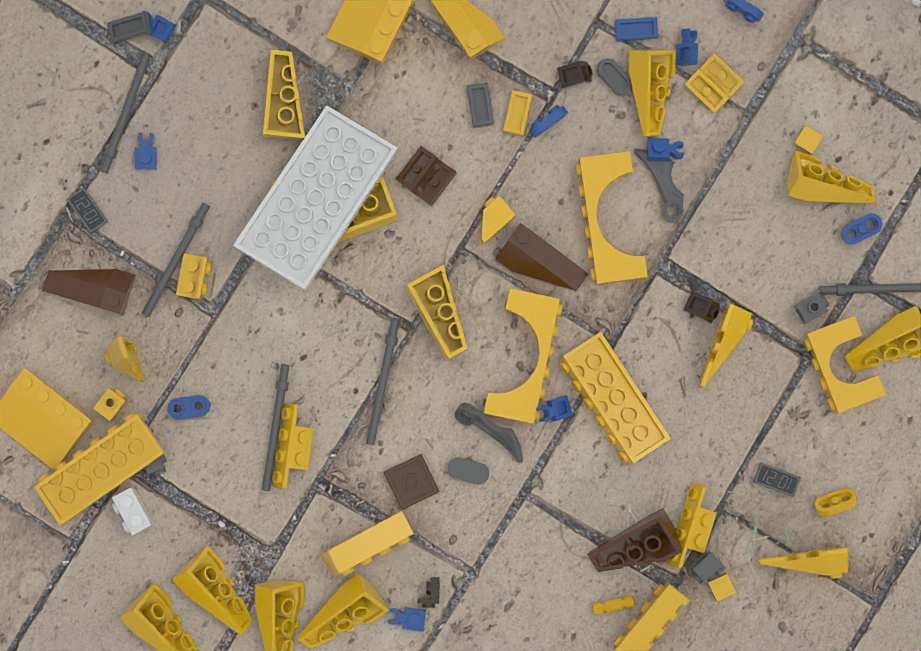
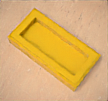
(517, 113)

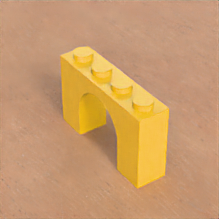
(841, 395)

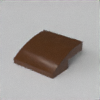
(426, 176)

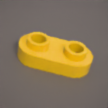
(835, 502)

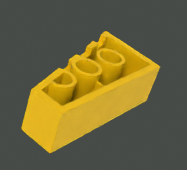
(282, 104)
(374, 213)
(652, 620)

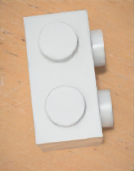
(132, 510)

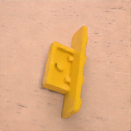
(293, 446)
(693, 525)

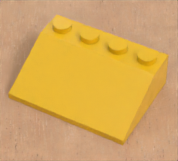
(369, 26)
(42, 419)

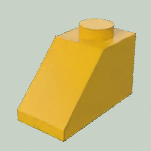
(495, 217)

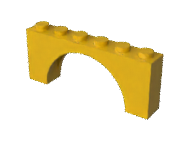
(608, 263)
(540, 314)

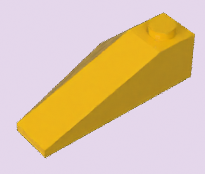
(469, 26)
(650, 78)
(818, 183)
(731, 329)
(892, 341)
(124, 358)
(823, 561)
(209, 586)
(348, 607)
(277, 612)
(156, 622)

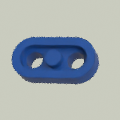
(749, 11)
(555, 115)
(861, 229)
(188, 407)

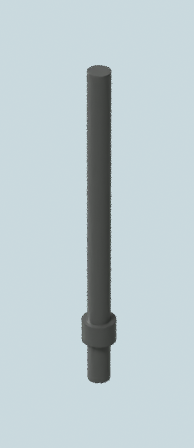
(111, 151)
(196, 223)
(842, 289)
(390, 341)
(281, 386)

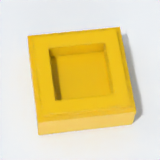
(808, 139)
(721, 587)

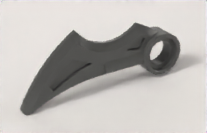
(662, 174)
(504, 436)

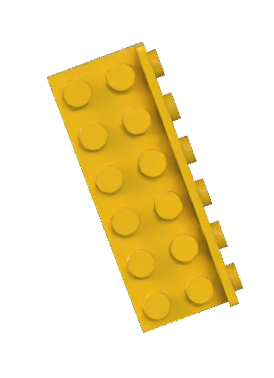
(613, 399)
(99, 468)

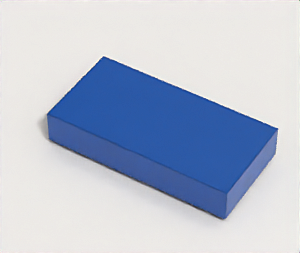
(636, 29)

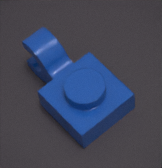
(687, 51)

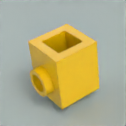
(111, 403)

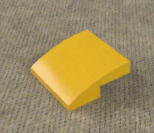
(714, 82)

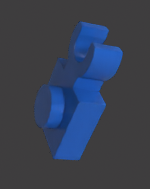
(161, 27)
(660, 150)
(146, 156)
(555, 409)
(412, 618)

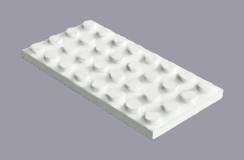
(315, 198)

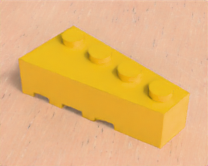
(437, 309)
(367, 544)

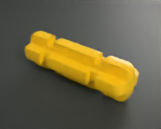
(613, 605)

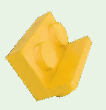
(193, 276)

